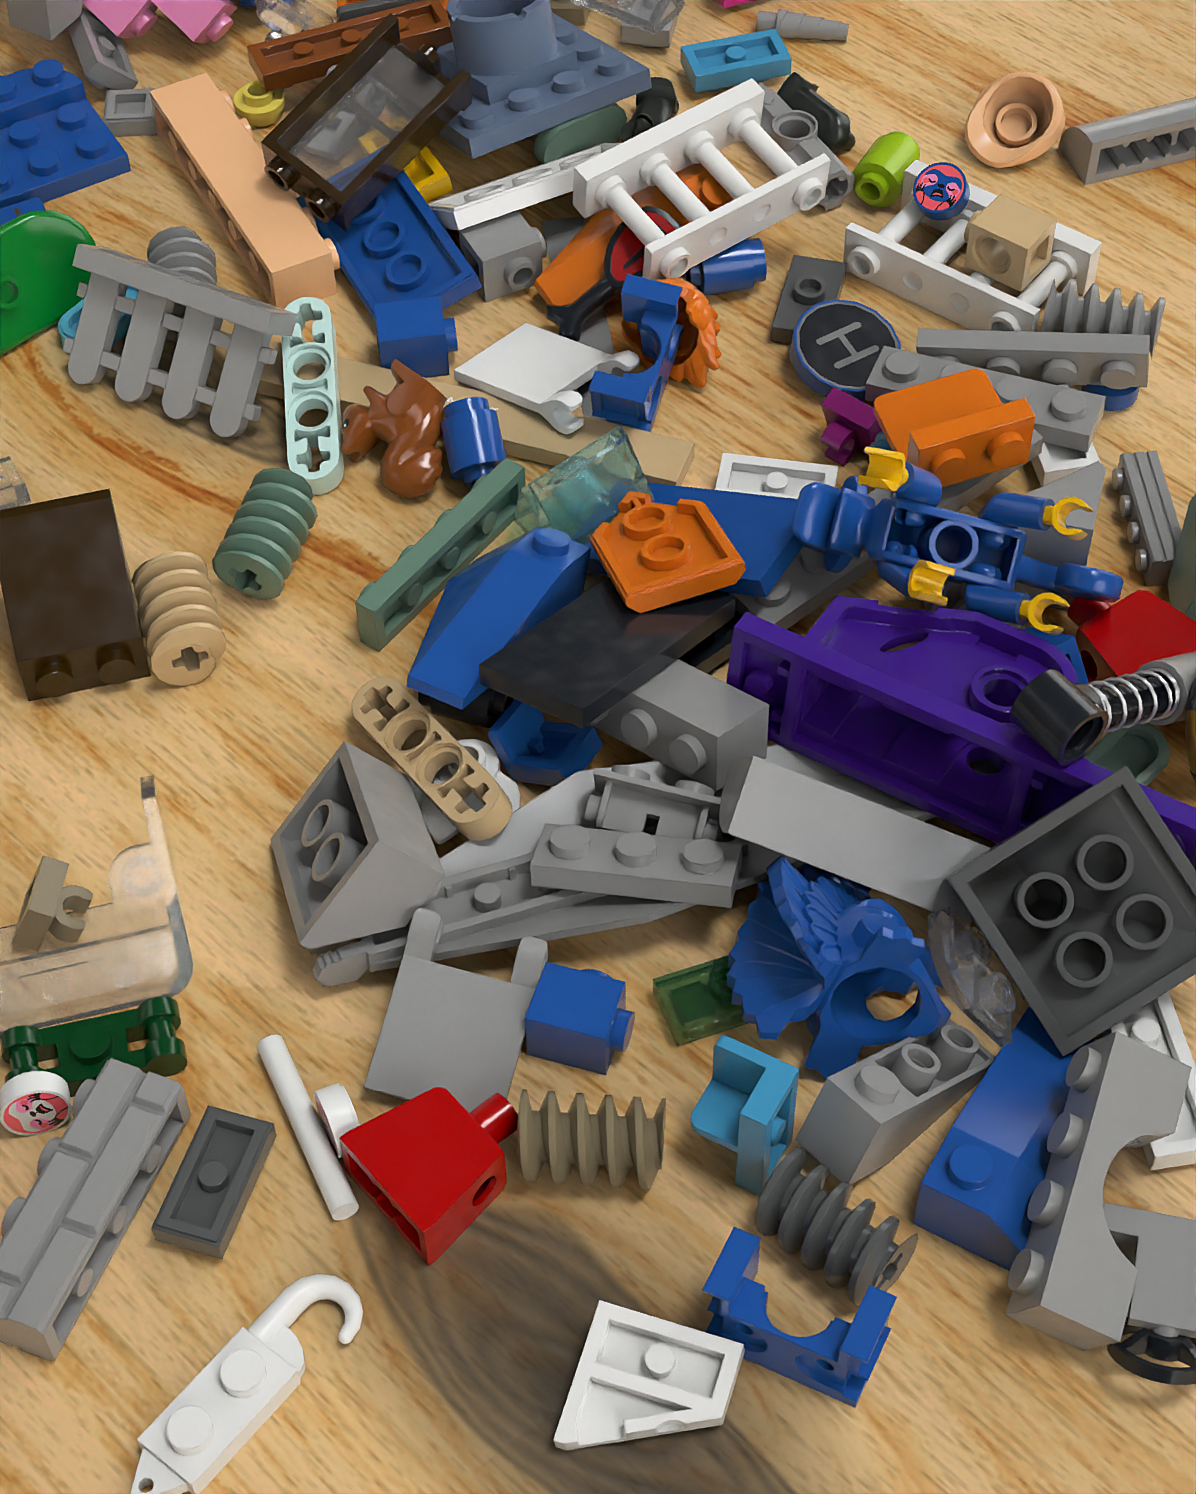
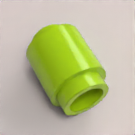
(882, 168)

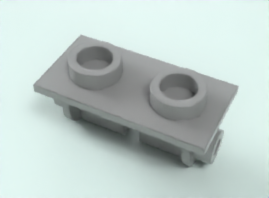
(632, 798)

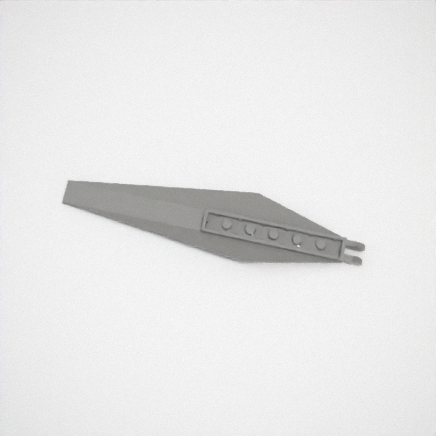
(489, 892)

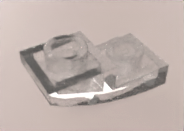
(964, 970)

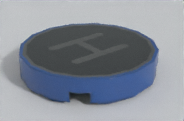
(839, 346)

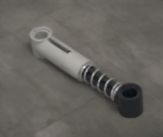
(1072, 716)

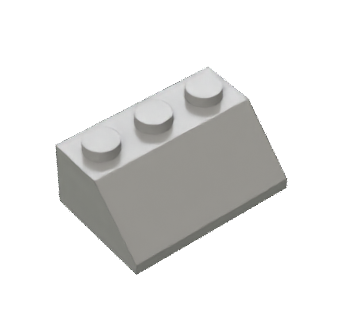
(355, 852)

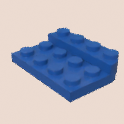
(52, 136)

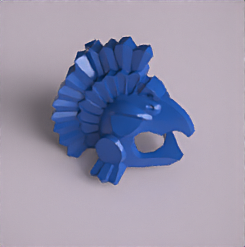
(817, 955)

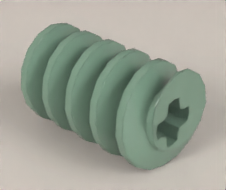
(266, 534)

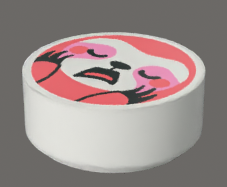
(34, 1103)
(335, 1113)

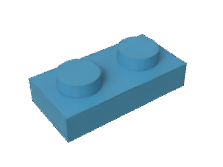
(735, 60)

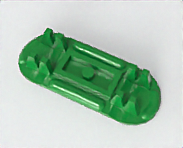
(38, 273)

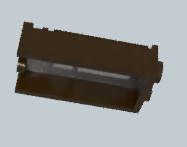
(363, 124)

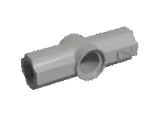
(797, 136)

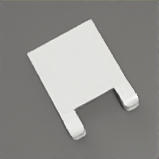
(542, 372)

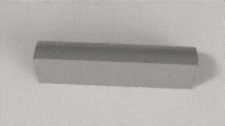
(1131, 141)
(844, 834)

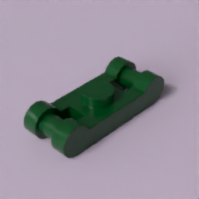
(89, 1043)

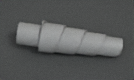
(799, 25)

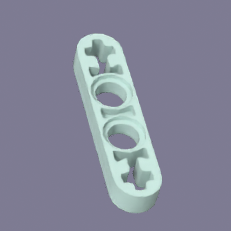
(313, 394)

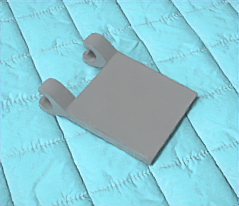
(452, 1023)

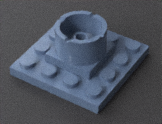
(527, 72)

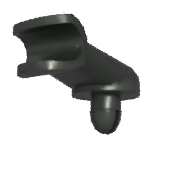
(652, 109)
(832, 123)

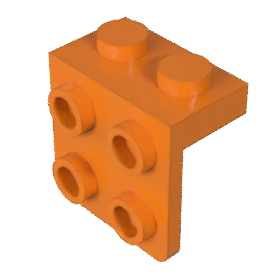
(956, 426)

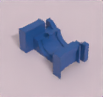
(637, 396)
(830, 1362)

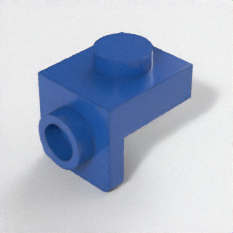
(541, 749)

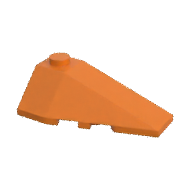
(583, 257)

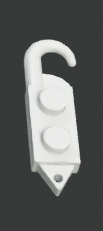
(236, 1391)

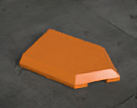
(665, 552)

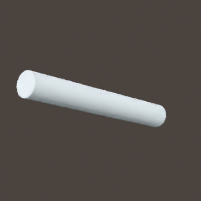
(307, 1128)

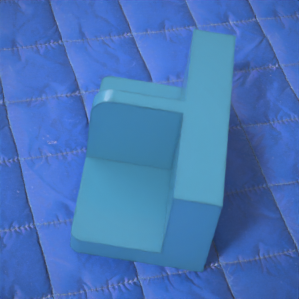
(748, 1109)

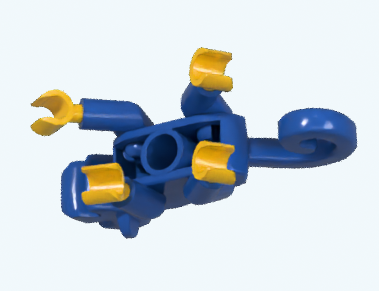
(926, 545)

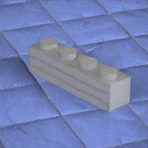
(1149, 514)

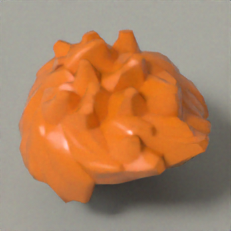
(698, 343)

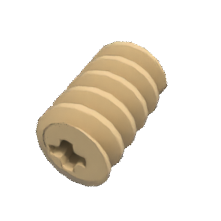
(179, 617)

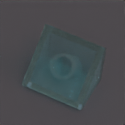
(583, 489)

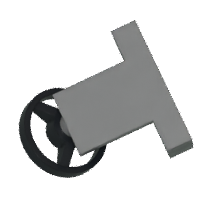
(1163, 1296)

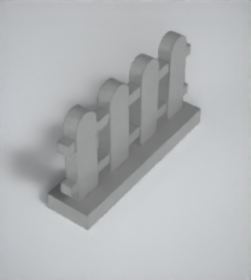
(195, 345)

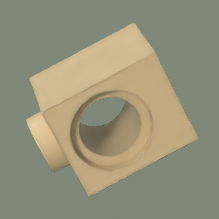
(1009, 242)

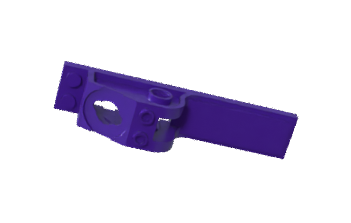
(921, 711)

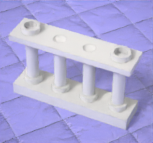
(693, 139)
(948, 292)

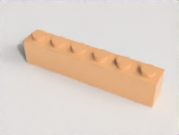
(227, 171)

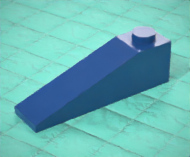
(493, 606)
(998, 1149)

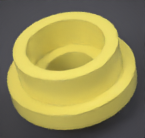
(259, 106)

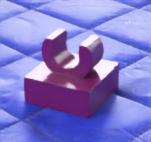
(849, 426)

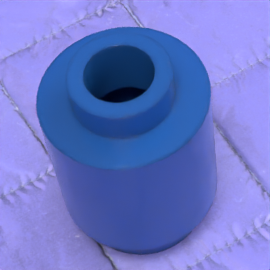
(731, 269)
(471, 439)

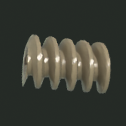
(590, 1140)

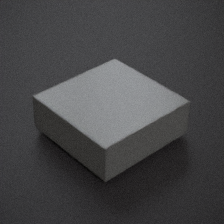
(129, 112)

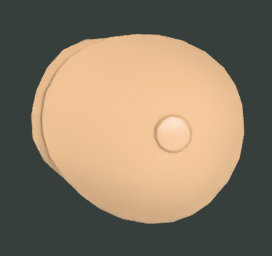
(1015, 120)

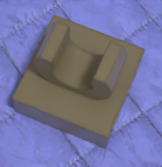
(45, 907)

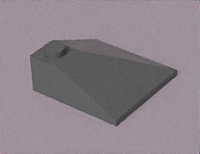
(1087, 909)

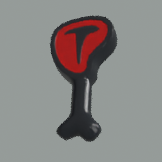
(622, 257)

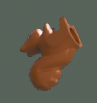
(408, 423)

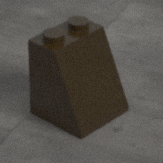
(69, 596)

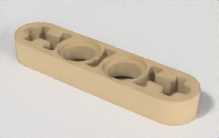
(429, 756)

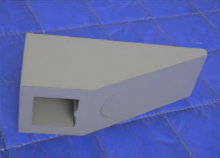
(891, 1099)

